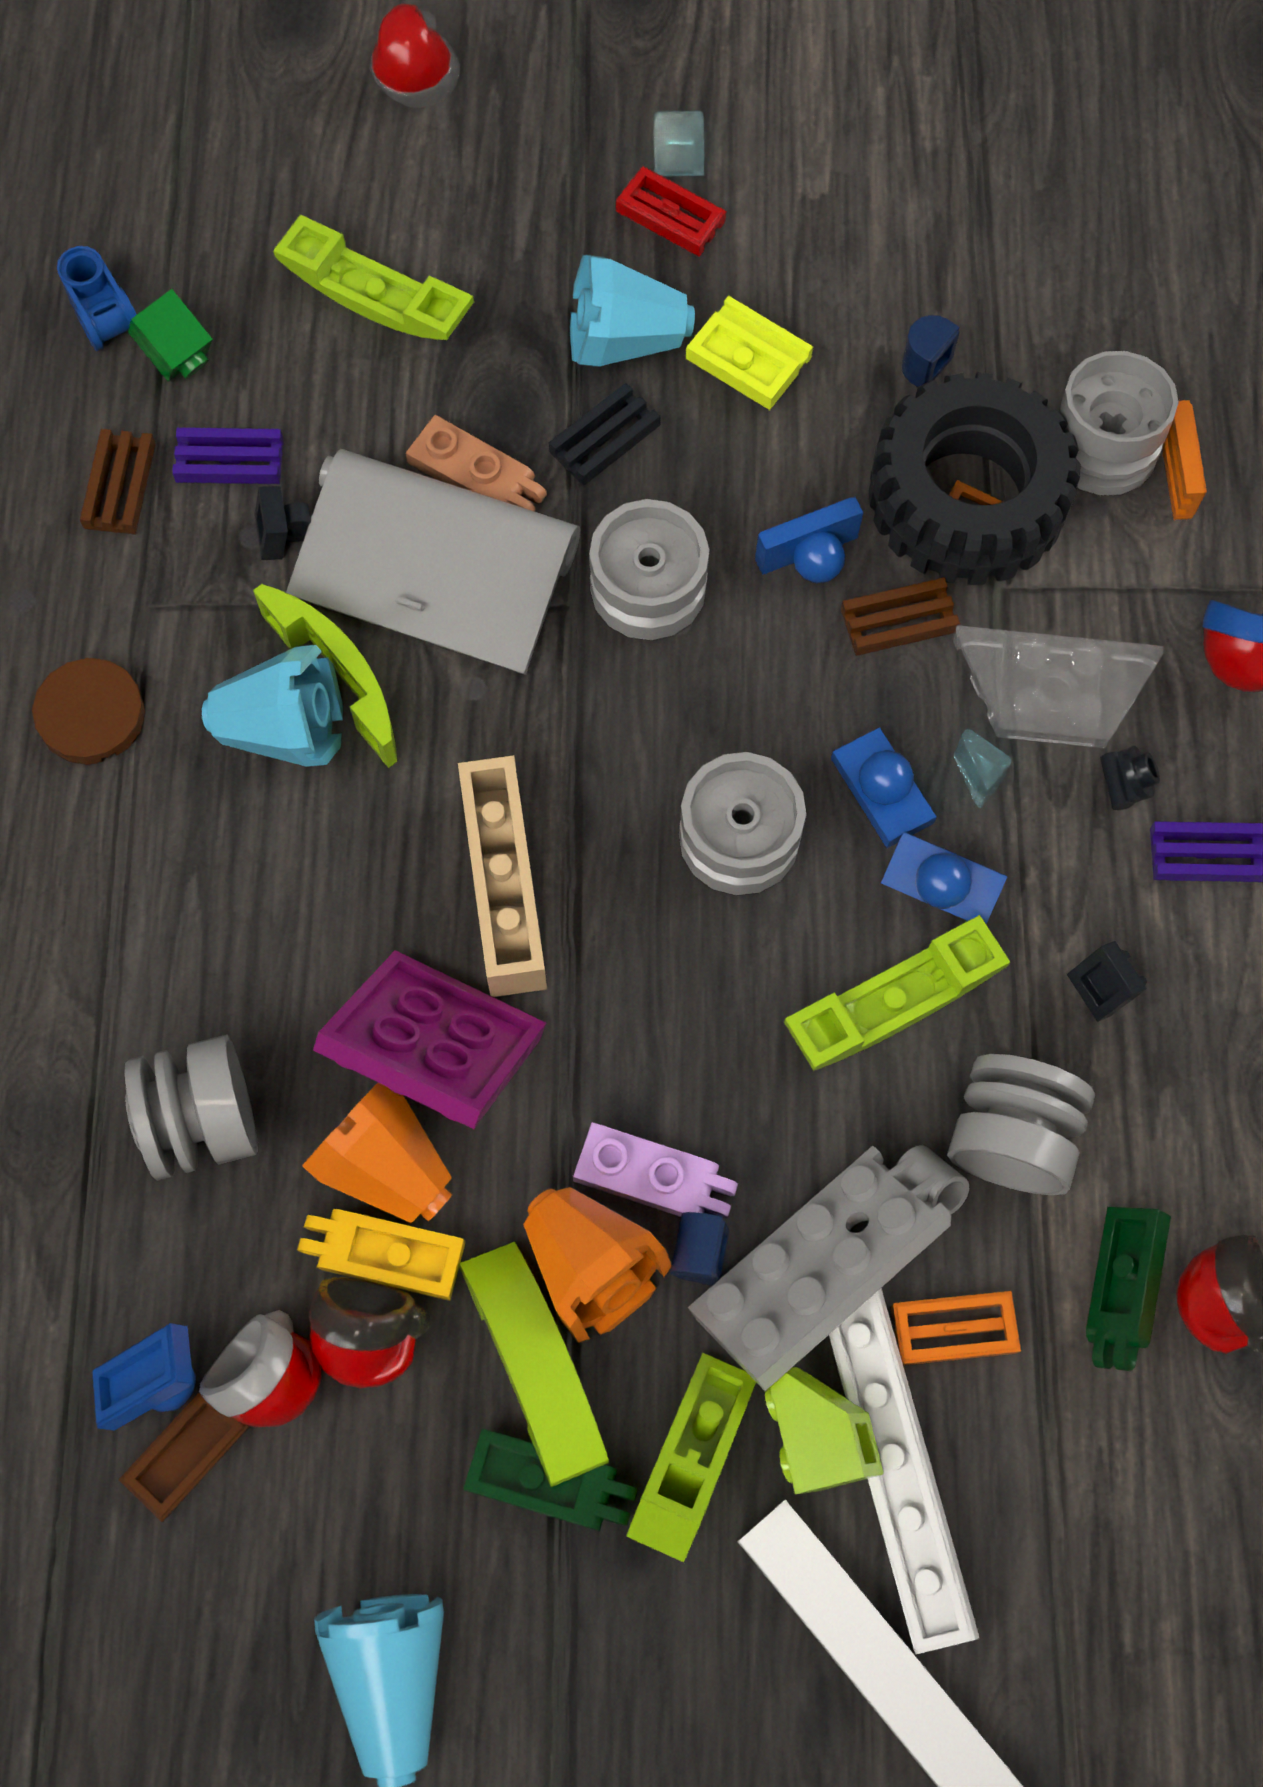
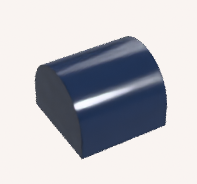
(929, 348)
(700, 1248)

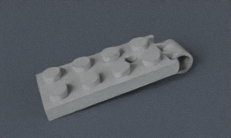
(818, 1271)

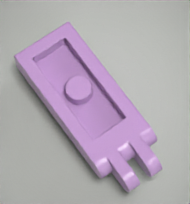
(651, 1173)

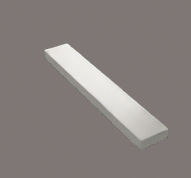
(907, 1493)
(872, 1654)

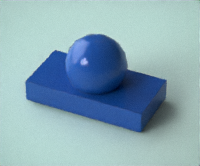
(811, 542)
(883, 786)
(943, 878)
(144, 1378)

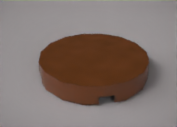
(88, 710)

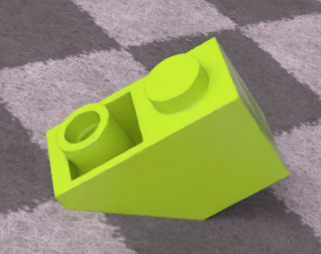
(822, 1433)

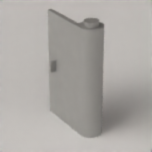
(432, 560)

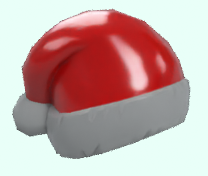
(263, 1373)

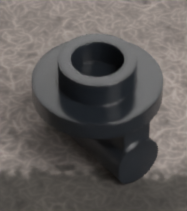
(1129, 776)

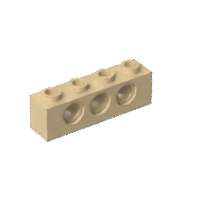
(502, 876)

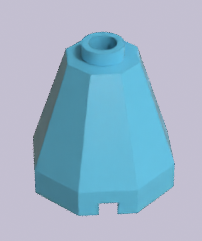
(624, 314)
(280, 708)

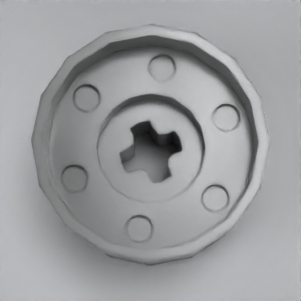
(1120, 418)
(190, 1107)
(1021, 1124)

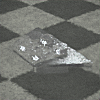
(1054, 683)

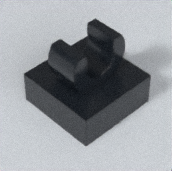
(278, 522)
(1107, 980)

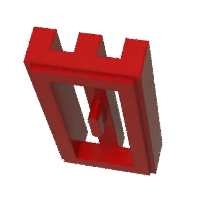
(665, 215)

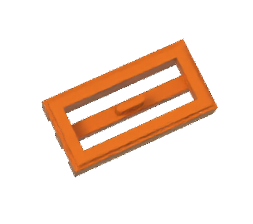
(1184, 463)
(905, 1334)

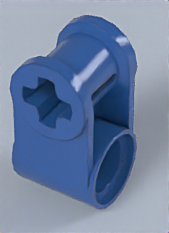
(99, 302)

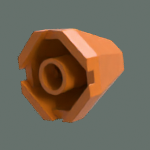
(383, 1158)
(592, 1260)

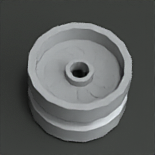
(648, 569)
(741, 823)

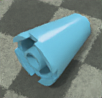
(385, 1680)

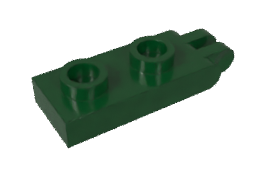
(1126, 1285)
(513, 1474)

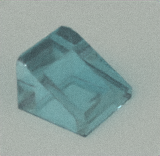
(679, 143)
(981, 765)

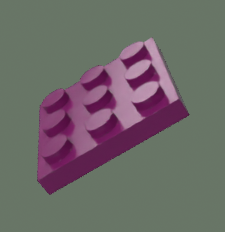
(430, 1038)

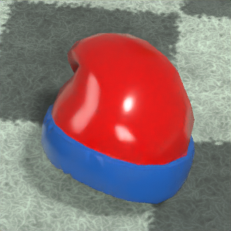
(1234, 646)

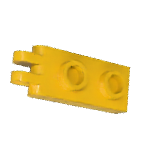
(385, 1252)

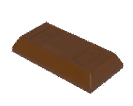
(181, 1456)

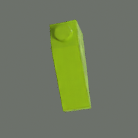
(692, 1458)

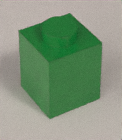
(171, 337)

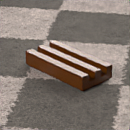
(97, 481)
(894, 598)

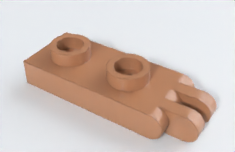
(472, 464)

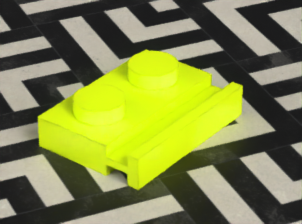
(749, 352)

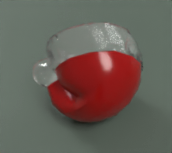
(412, 59)

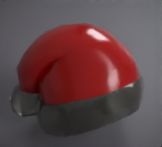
(1223, 1295)
(364, 1331)

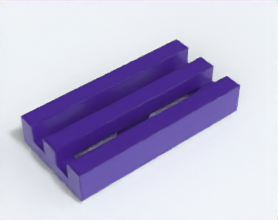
(228, 447)
(1207, 832)

